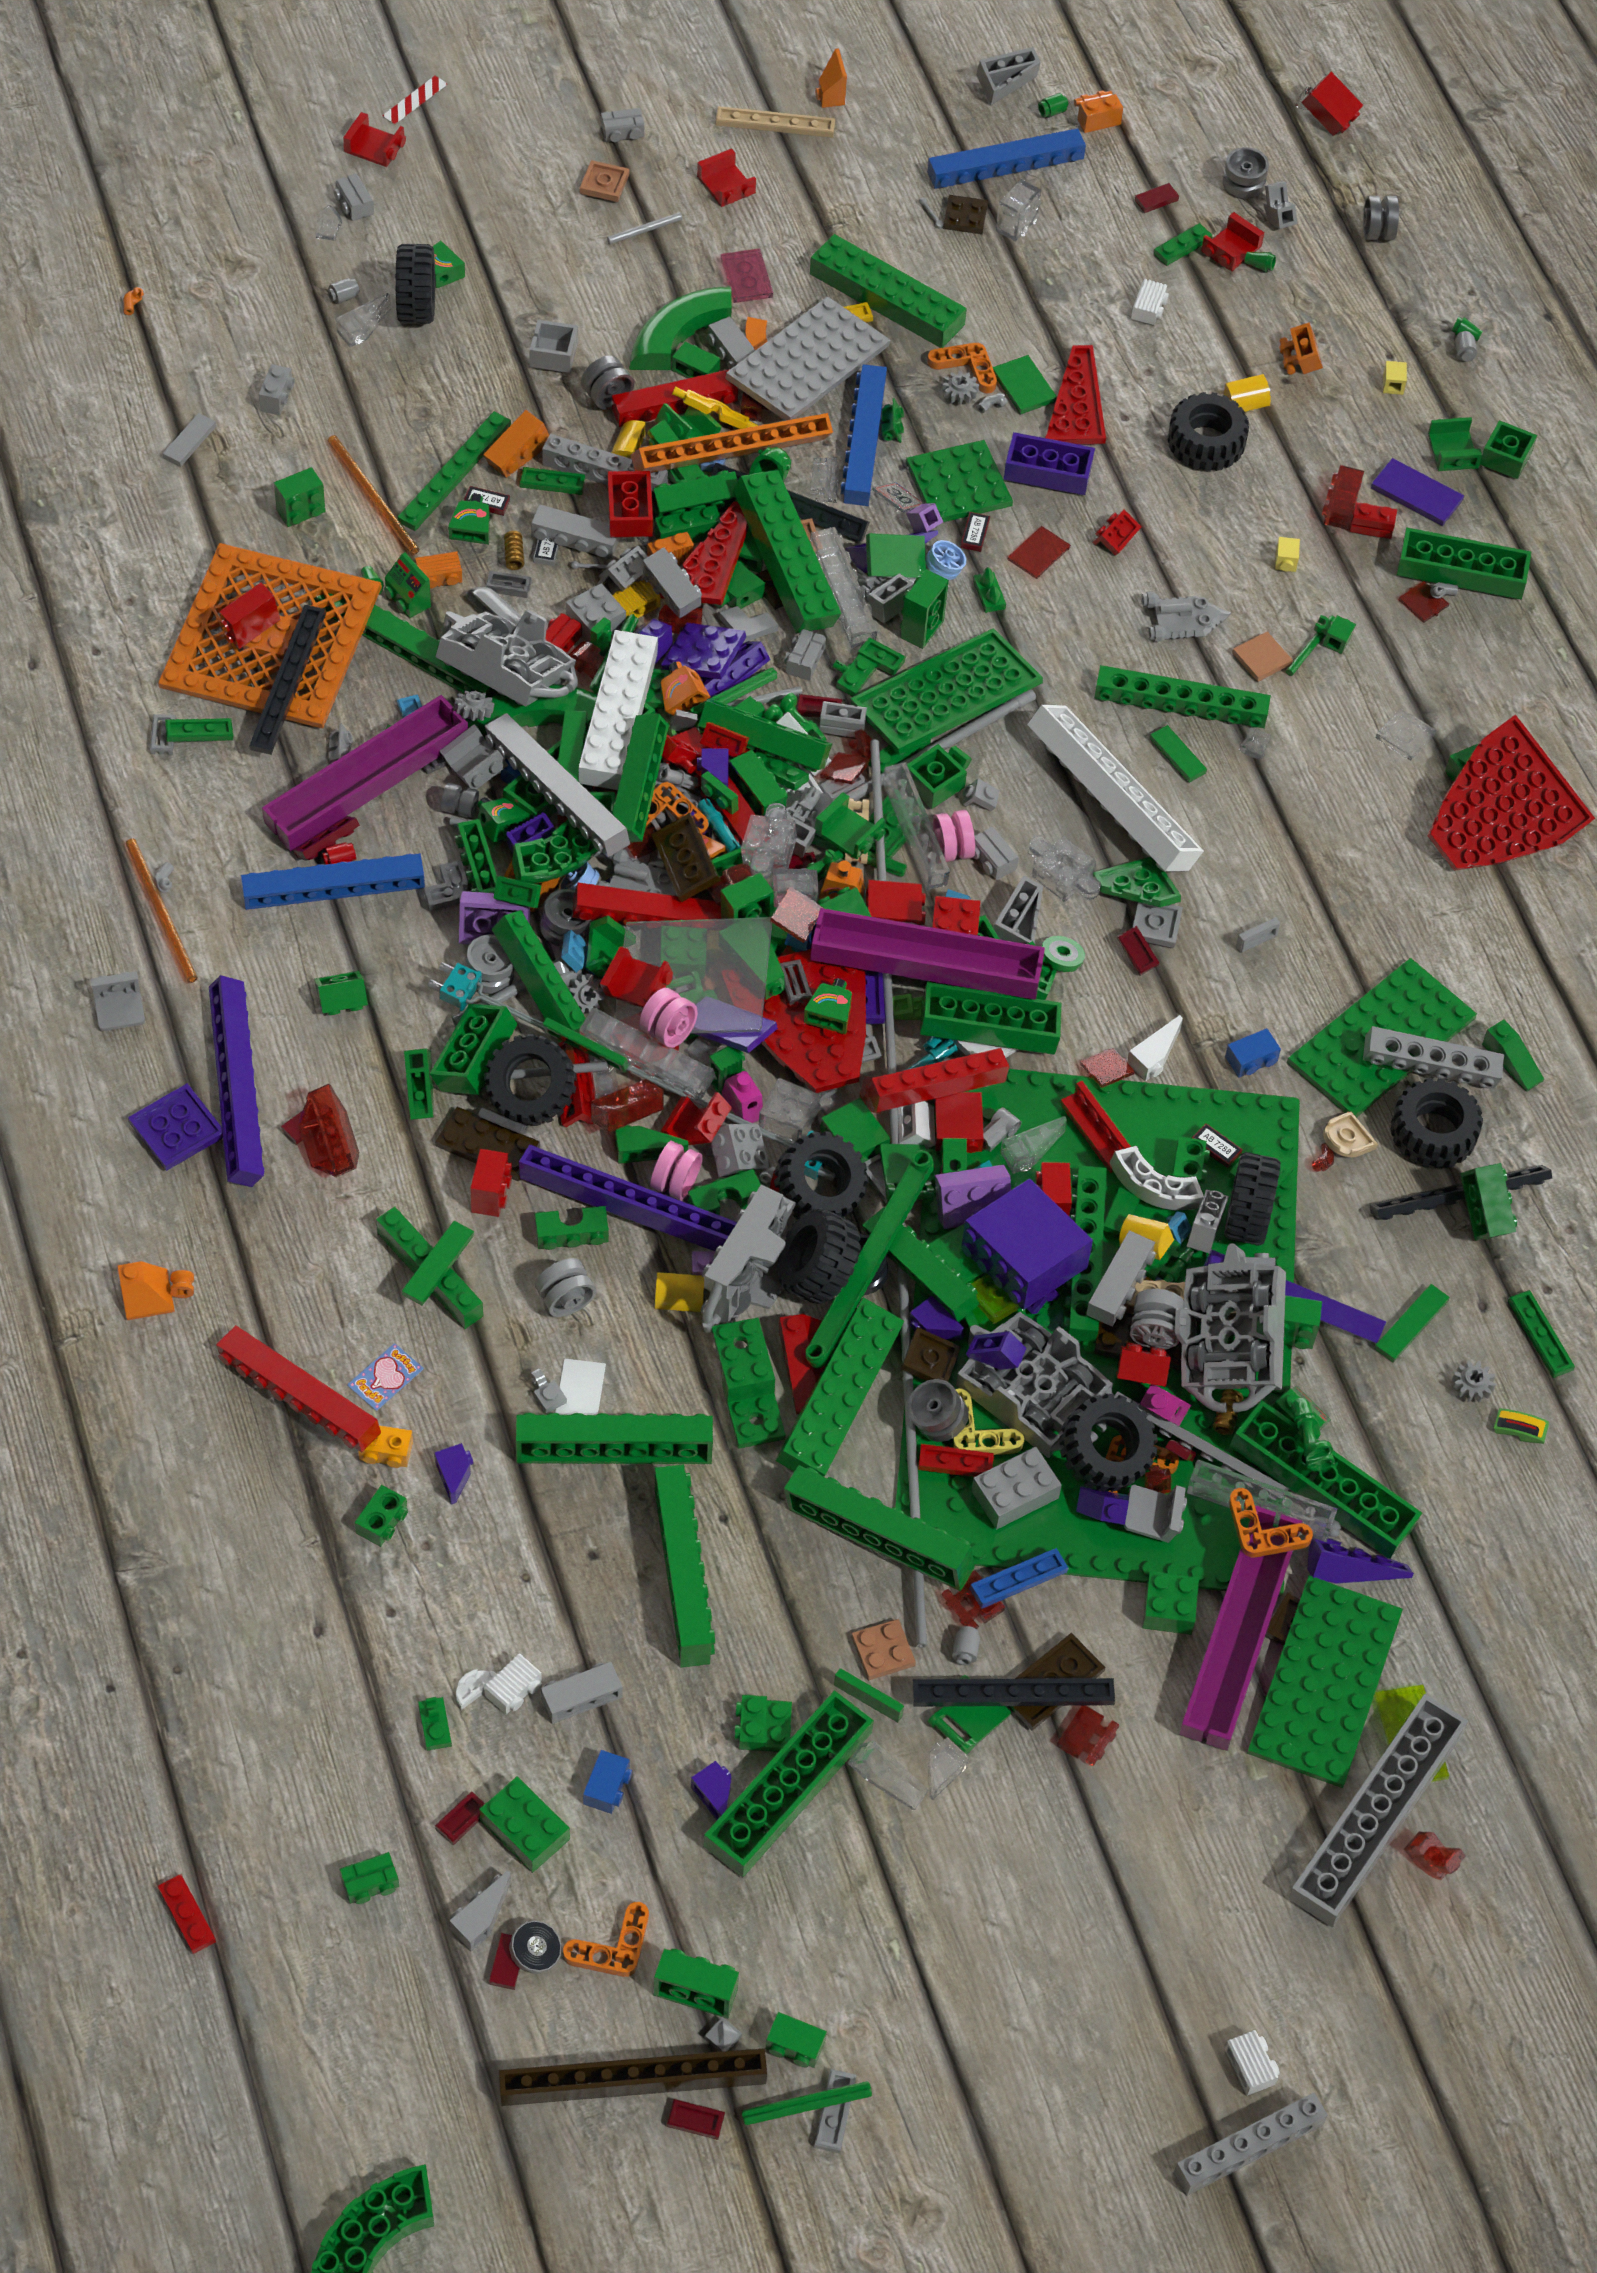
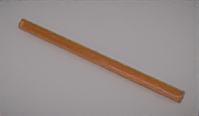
(373, 494)
(161, 910)

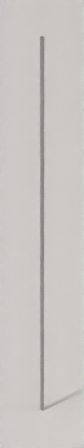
(902, 1276)

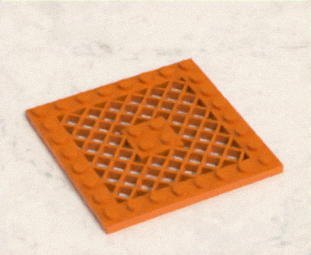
(231, 562)

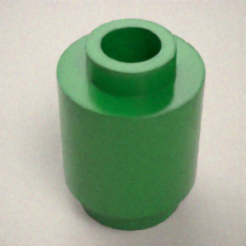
(1053, 105)

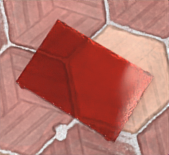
(1039, 552)
(796, 914)

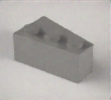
(1007, 73)
(671, 582)
(1020, 915)

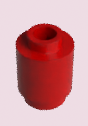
(339, 853)

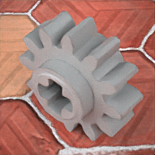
(960, 387)
(474, 705)
(592, 994)
(1474, 1381)

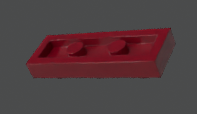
(326, 838)

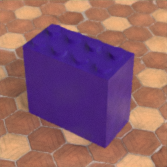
(1026, 1244)

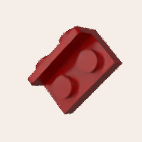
(1118, 532)

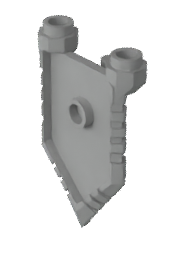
(1182, 616)
(638, 876)

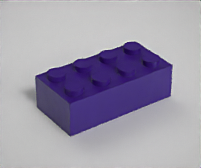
(1049, 463)

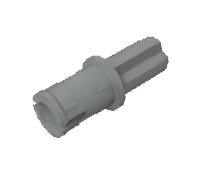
(678, 778)

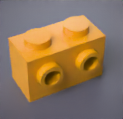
(389, 1448)

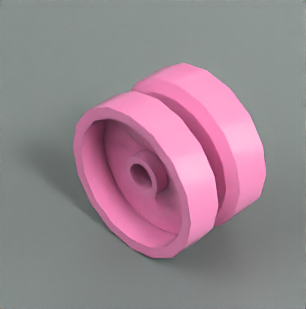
(955, 835)
(668, 1017)
(676, 1170)

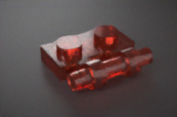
(967, 1618)
(1080, 1732)

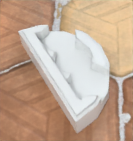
(472, 1686)

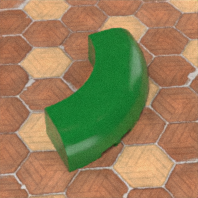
(675, 323)
(541, 711)
(560, 853)
(376, 2223)

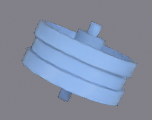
(947, 561)
(583, 874)

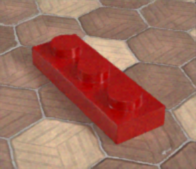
(954, 1460)
(186, 1914)

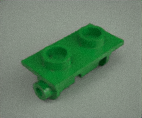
(893, 415)

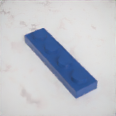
(1018, 1578)

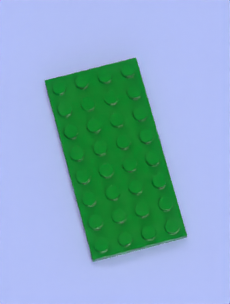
(946, 691)
(1402, 1002)
(1325, 1681)

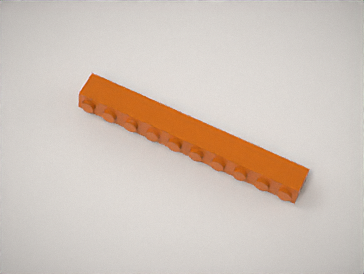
(732, 443)

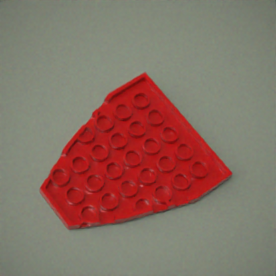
(1506, 803)
(814, 1053)

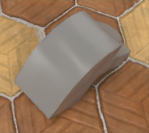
(1278, 209)

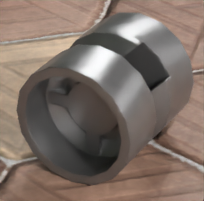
(460, 800)

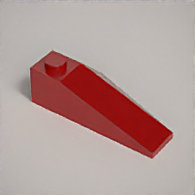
(795, 1336)

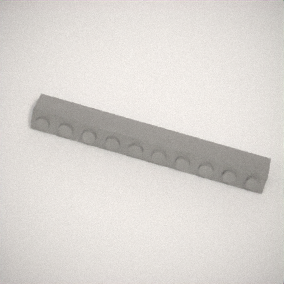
(557, 785)

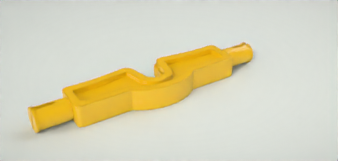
(707, 405)

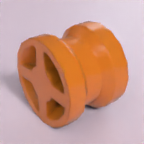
(182, 1284)

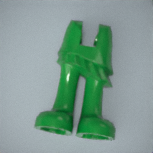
(789, 704)
(1316, 1453)

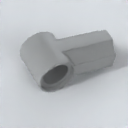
(1002, 1125)

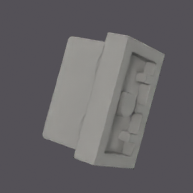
(626, 569)

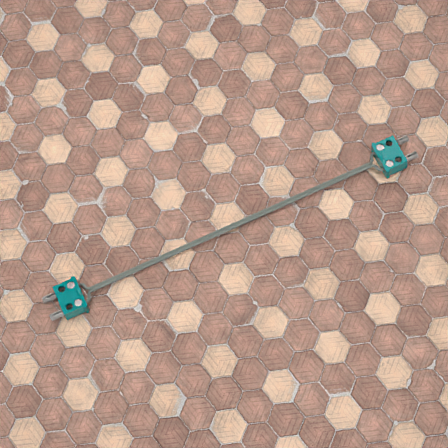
(463, 984)

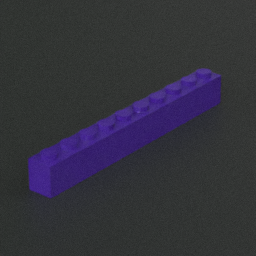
(236, 1081)
(625, 1198)

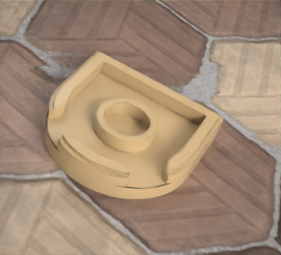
(1348, 1136)

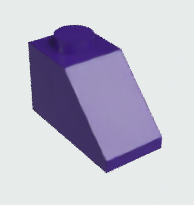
(716, 762)
(936, 1320)
(997, 1350)
(454, 1469)
(1103, 1505)
(713, 1788)

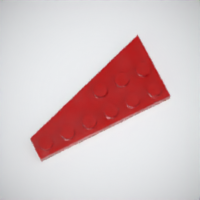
(1078, 406)
(715, 559)

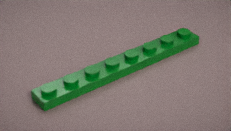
(453, 471)

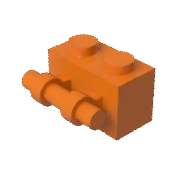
(1099, 111)
(1306, 350)

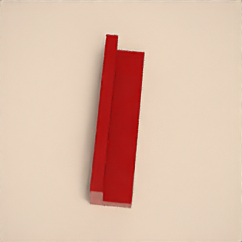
(584, 1089)
(1094, 1124)

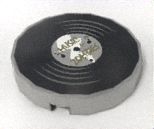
(535, 1947)

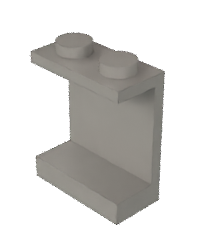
(473, 758)

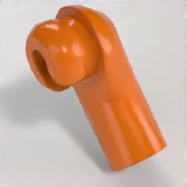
(132, 298)

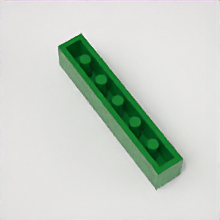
(769, 736)
(640, 773)
(538, 971)
(413, 1250)
(929, 1270)

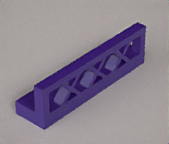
(745, 663)

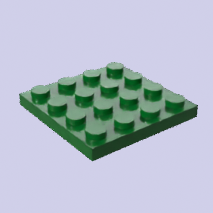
(960, 480)

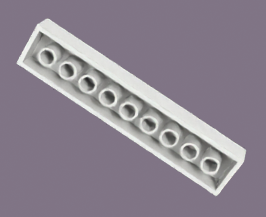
(1115, 788)

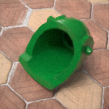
(770, 460)

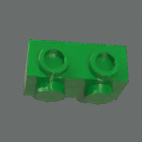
(763, 1723)

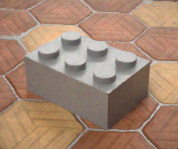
(1016, 1488)

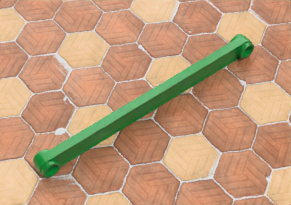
(870, 1259)

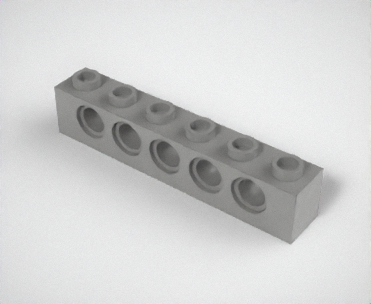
(593, 462)
(1443, 1052)
(1250, 2144)

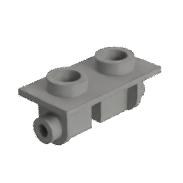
(339, 740)

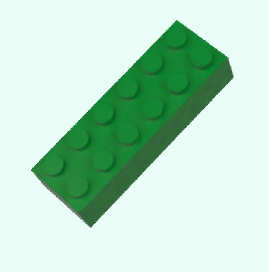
(1464, 563)
(990, 1018)

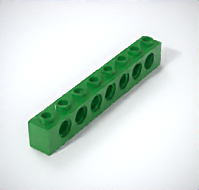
(1182, 696)
(1092, 1180)

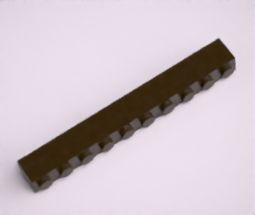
(633, 2077)

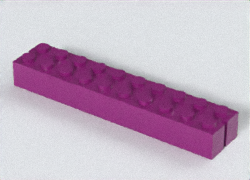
(363, 773)
(927, 953)
(1237, 1640)

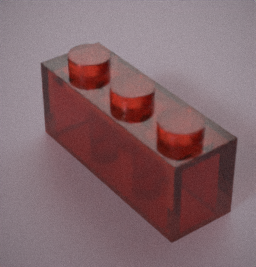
(1342, 497)
(627, 1105)

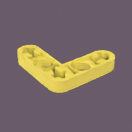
(969, 1434)

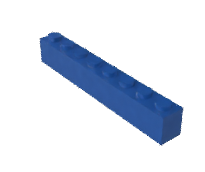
(1006, 158)
(865, 435)
(333, 881)

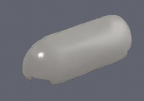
(488, 600)

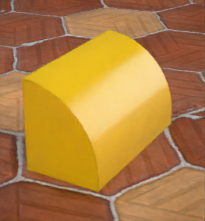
(1249, 392)
(629, 438)
(1150, 1229)
(679, 1292)

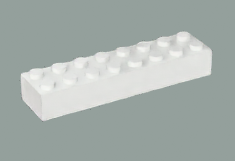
(617, 704)

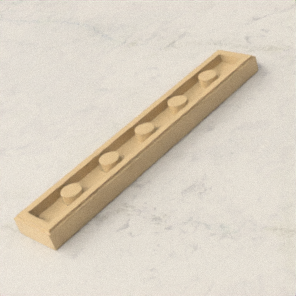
(775, 121)

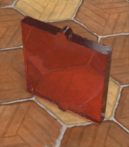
(1421, 602)
(845, 768)
(1107, 1067)

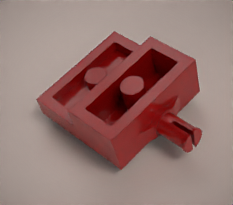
(680, 754)

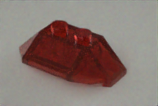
(328, 1133)

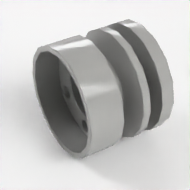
(1155, 1318)

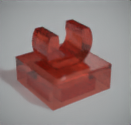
(862, 743)
(1158, 1479)

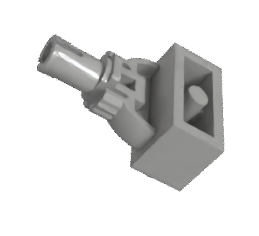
(884, 594)
(804, 823)

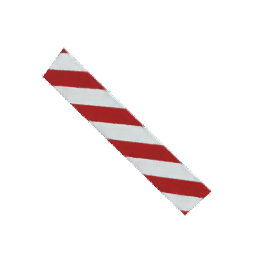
(415, 99)

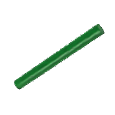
(1306, 651)

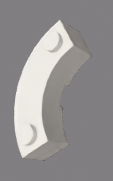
(1152, 1187)

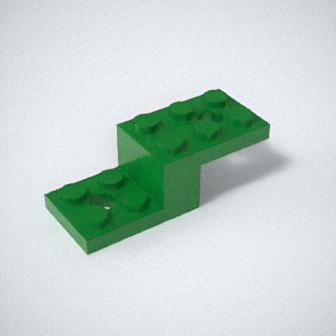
(748, 1383)

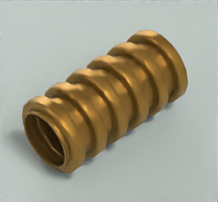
(514, 550)
(1226, 1421)

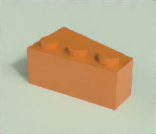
(517, 444)

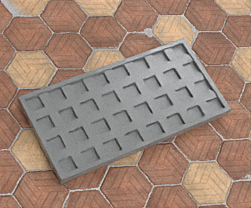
(807, 359)

